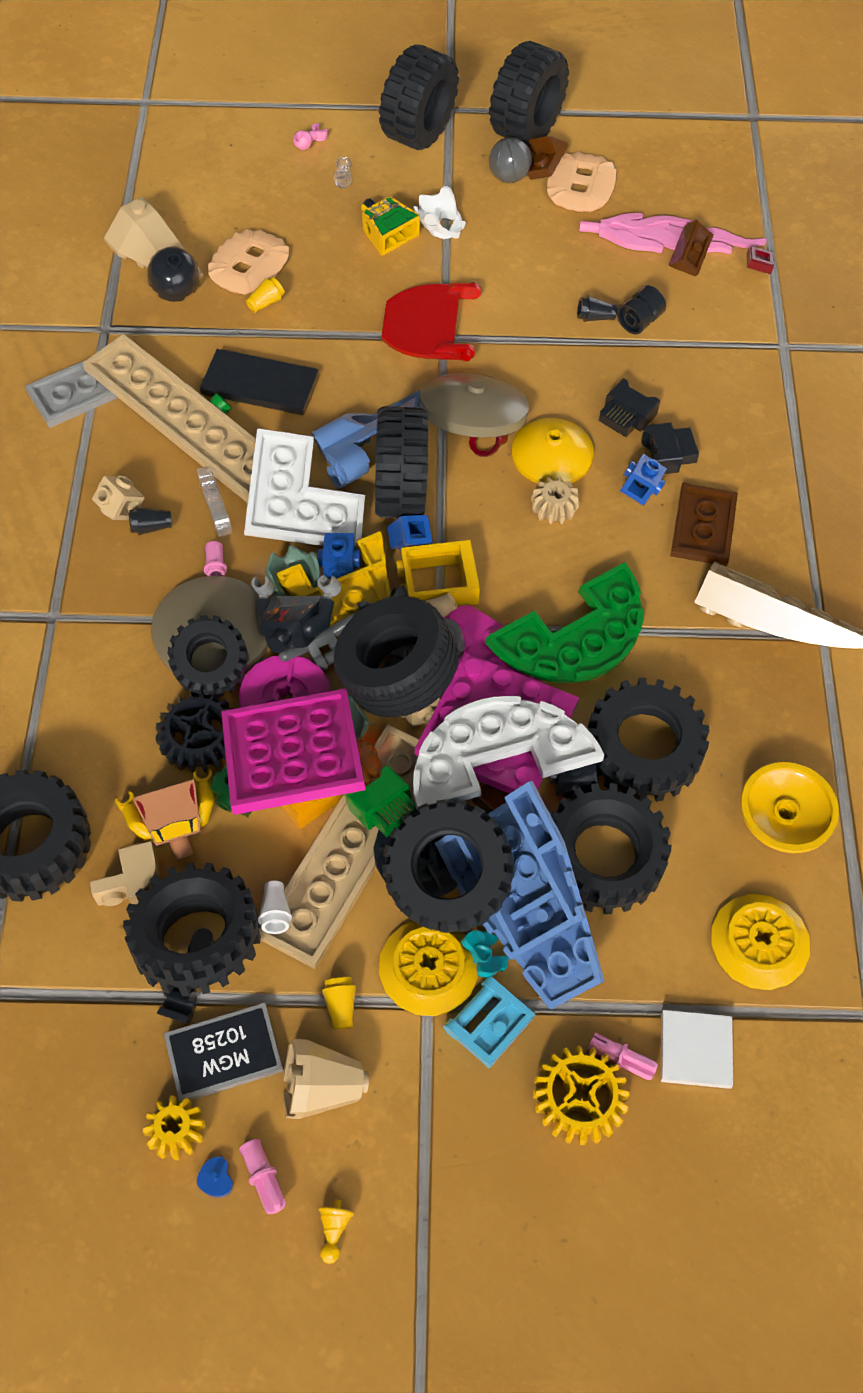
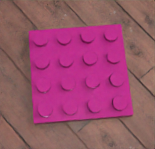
(480, 680)
(291, 751)

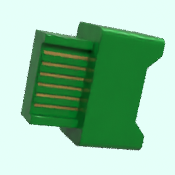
(382, 802)

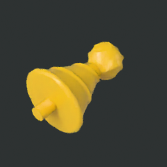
(334, 1223)

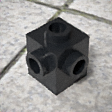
(573, 779)

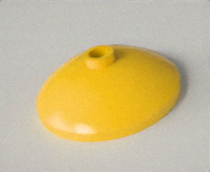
(553, 450)
(798, 794)

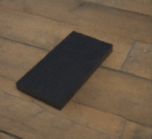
(260, 381)

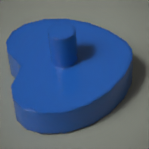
(214, 1178)

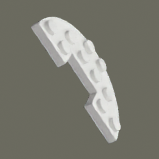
(494, 731)

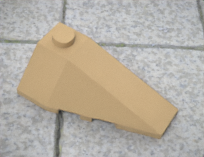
(140, 233)

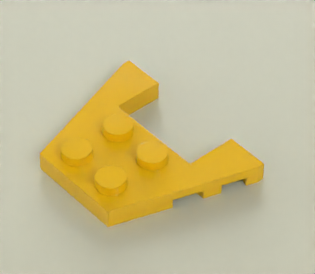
(365, 584)

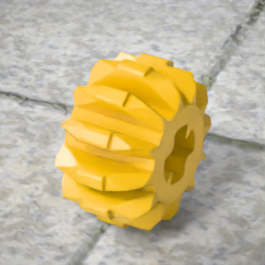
(161, 1134)

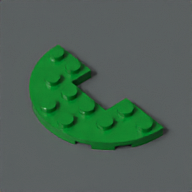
(585, 646)

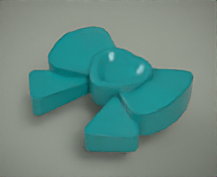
(478, 945)

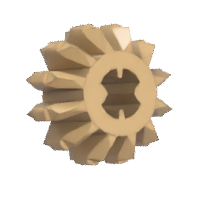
(555, 500)

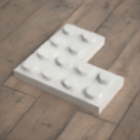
(282, 502)

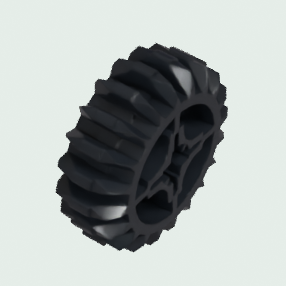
(188, 718)

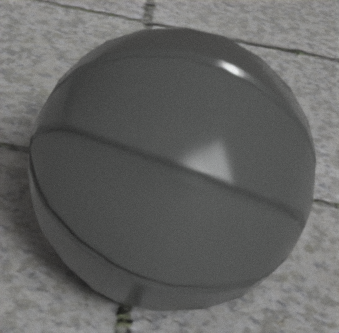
(510, 160)

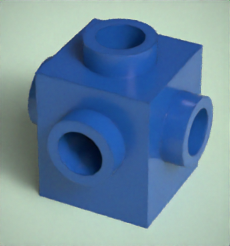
(643, 479)
(338, 555)

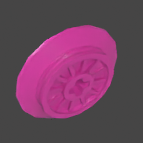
(276, 679)

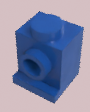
(409, 532)

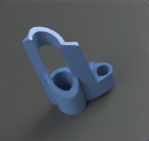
(342, 441)

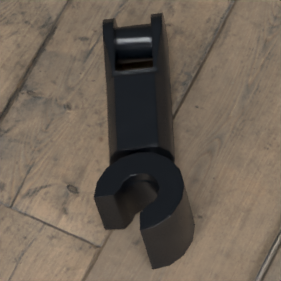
(183, 1007)

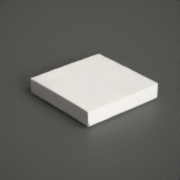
(696, 1049)

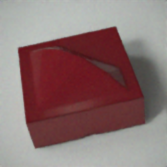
(760, 260)

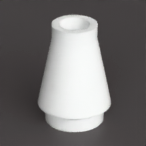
(274, 909)

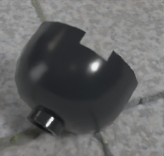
(173, 274)

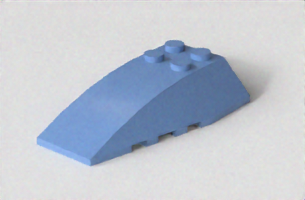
(544, 914)

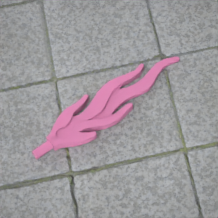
(658, 232)

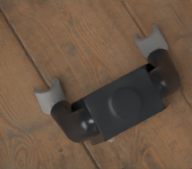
(294, 619)

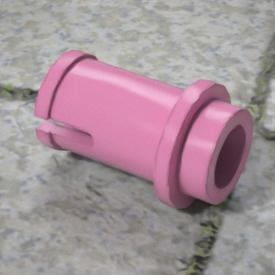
(214, 559)

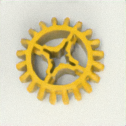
(589, 1107)

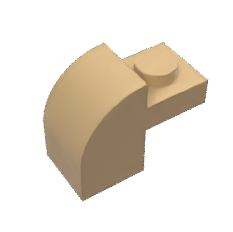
(138, 867)

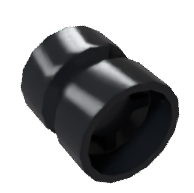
(641, 309)

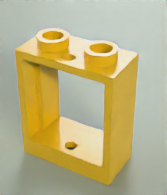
(440, 555)

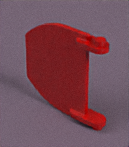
(425, 319)

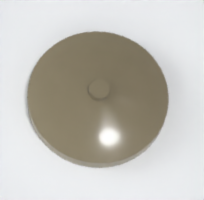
(474, 405)
(209, 596)

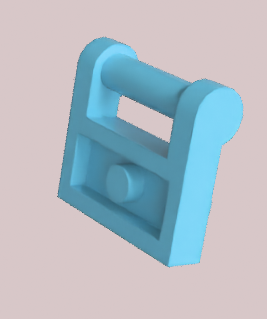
(497, 1029)

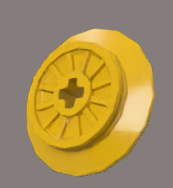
(760, 963)
(419, 988)

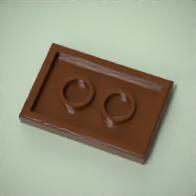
(704, 524)

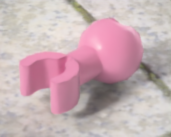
(304, 139)

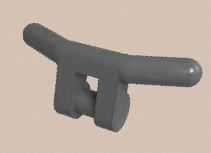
(326, 637)

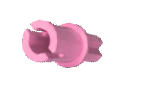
(624, 1057)
(263, 1176)

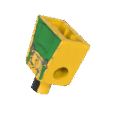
(389, 223)

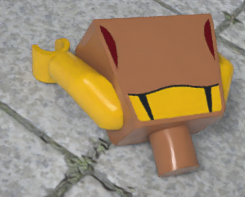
(171, 814)

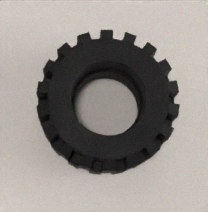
(205, 632)

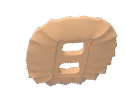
(599, 184)
(235, 251)

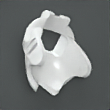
(439, 206)

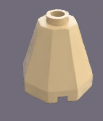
(320, 1079)

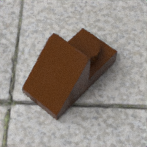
(548, 155)

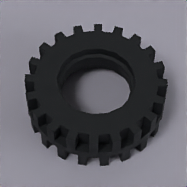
(641, 774)
(635, 821)
(179, 896)

